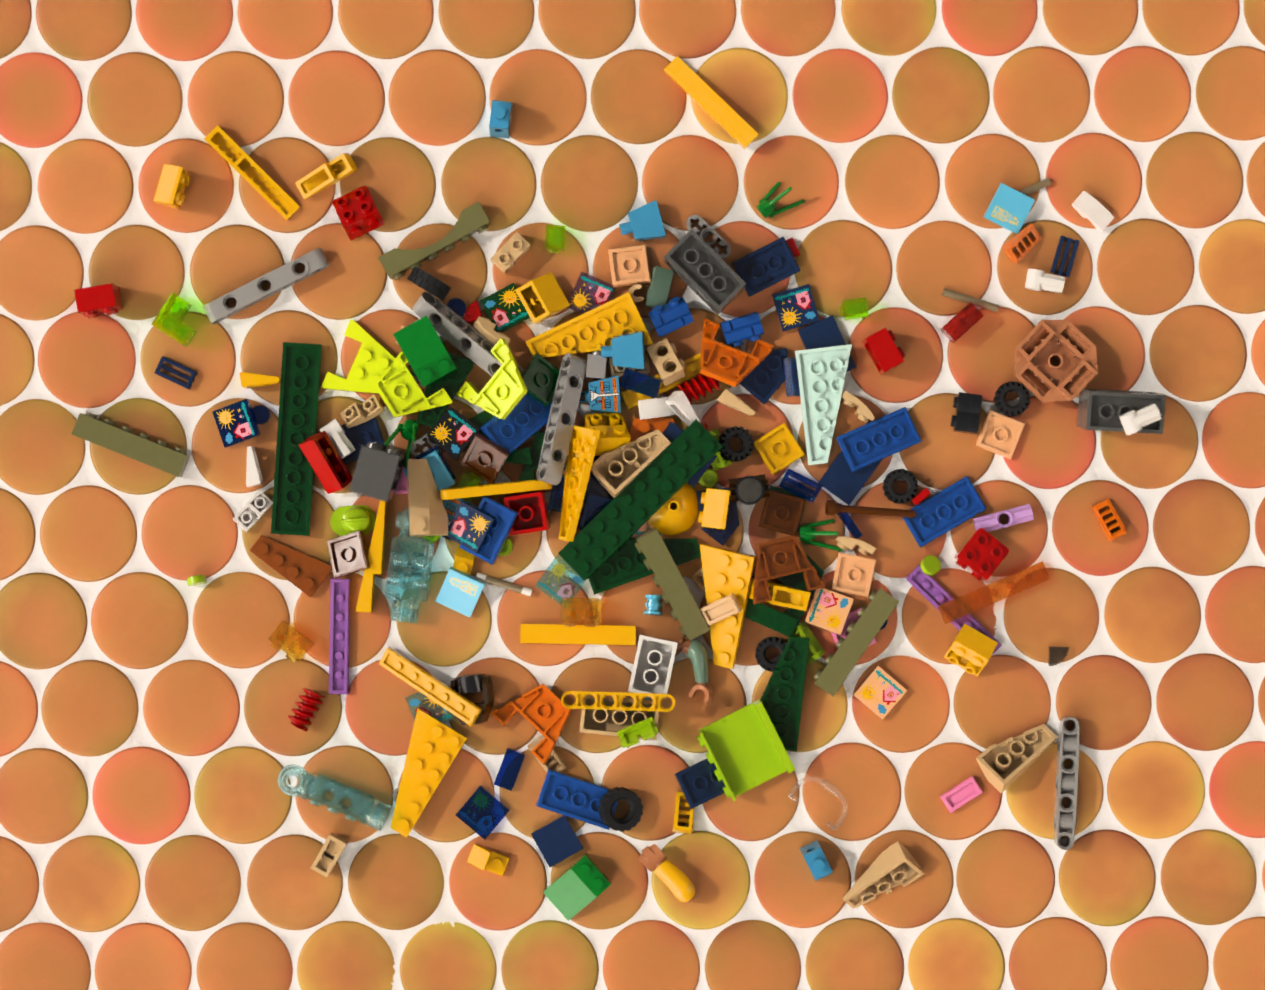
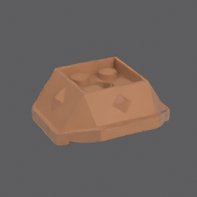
(1075, 355)

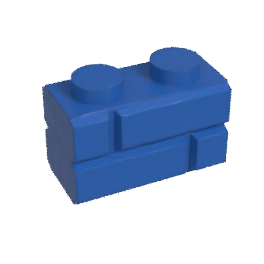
(670, 316)
(742, 329)

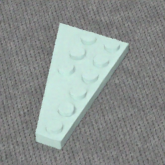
(821, 385)

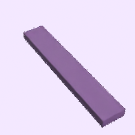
(937, 596)
(339, 636)

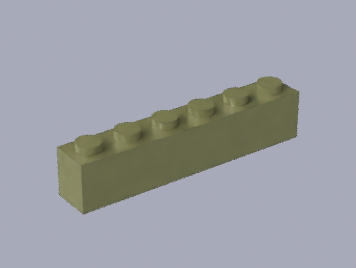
(130, 445)
(672, 583)
(856, 642)

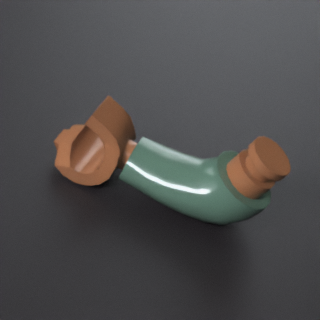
(698, 655)

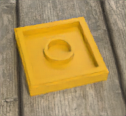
(778, 448)

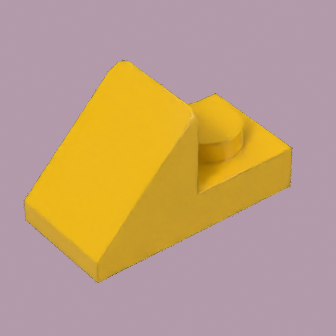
(463, 560)
(488, 860)

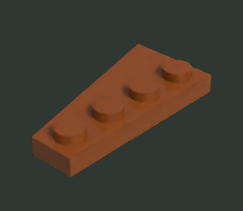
(295, 566)

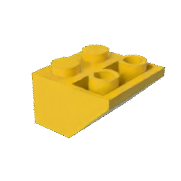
(172, 186)
(542, 298)
(613, 431)
(970, 650)

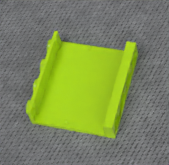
(745, 749)

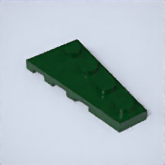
(451, 383)

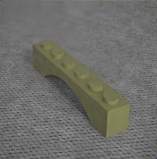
(470, 221)

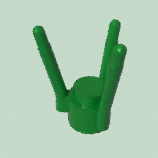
(767, 206)
(408, 432)
(808, 533)

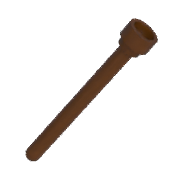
(834, 508)

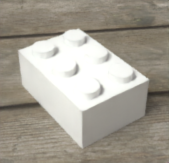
(652, 665)

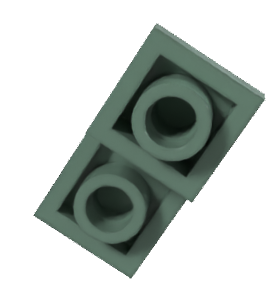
(660, 286)

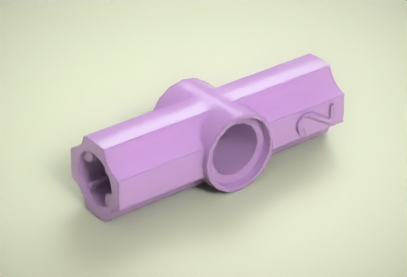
(1015, 516)

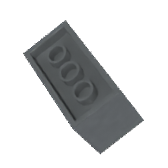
(704, 272)
(1101, 409)
(377, 471)

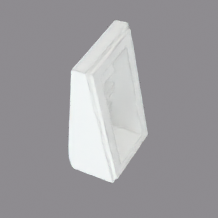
(681, 406)
(253, 470)

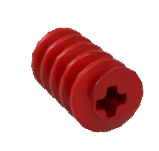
(699, 387)
(305, 709)

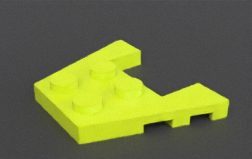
(368, 365)
(502, 390)
(403, 393)

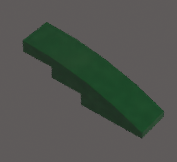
(770, 618)

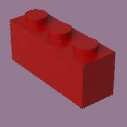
(326, 462)

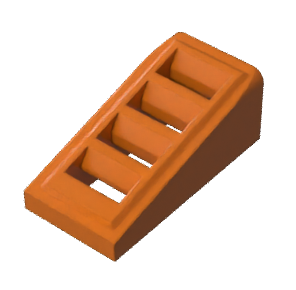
(1008, 247)
(1106, 530)

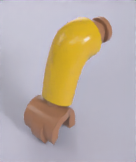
(671, 875)

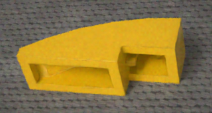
(326, 175)
(785, 596)

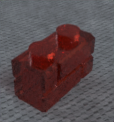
(961, 322)

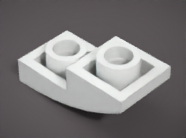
(1090, 208)
(654, 408)
(253, 511)

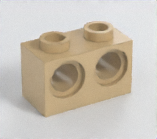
(510, 253)
(662, 363)
(329, 855)

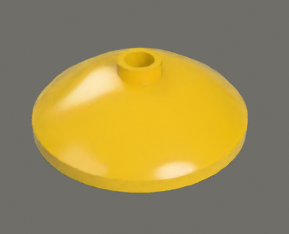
(680, 519)

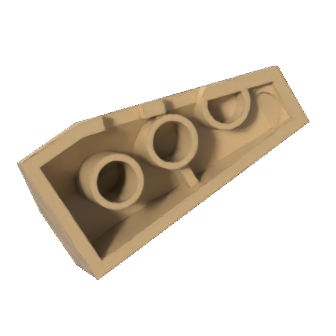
(621, 466)
(426, 509)
(1010, 759)
(889, 870)

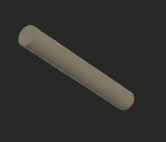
(1035, 187)
(967, 299)

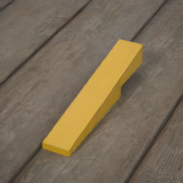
(711, 103)
(252, 172)
(376, 559)

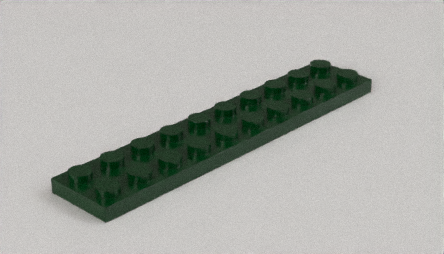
(295, 424)
(640, 500)

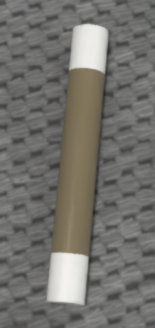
(504, 584)

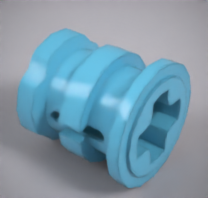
(653, 605)

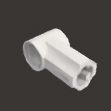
(1039, 280)
(1135, 420)
(338, 438)

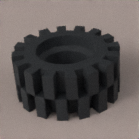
(1023, 398)
(746, 444)
(900, 474)
(761, 649)

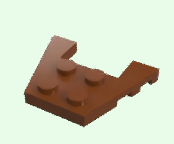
(780, 559)

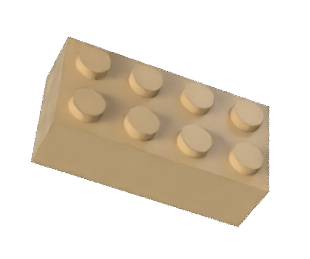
(610, 721)

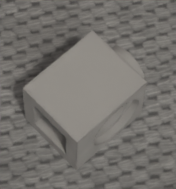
(596, 366)

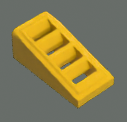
(252, 380)
(681, 829)

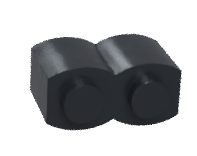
(967, 413)

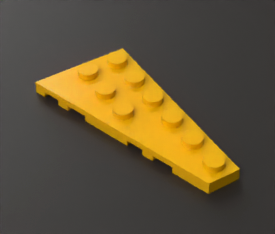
(591, 329)
(577, 474)
(726, 574)
(428, 758)

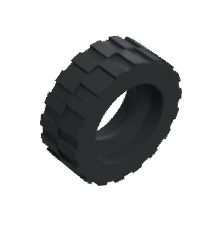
(429, 283)
(633, 816)

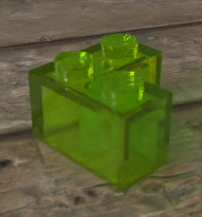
(170, 320)

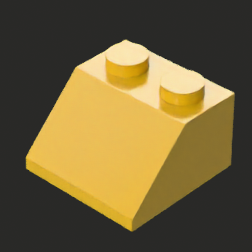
(715, 508)

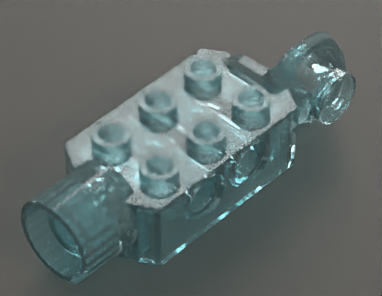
(408, 572)
(314, 787)

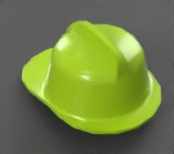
(352, 519)

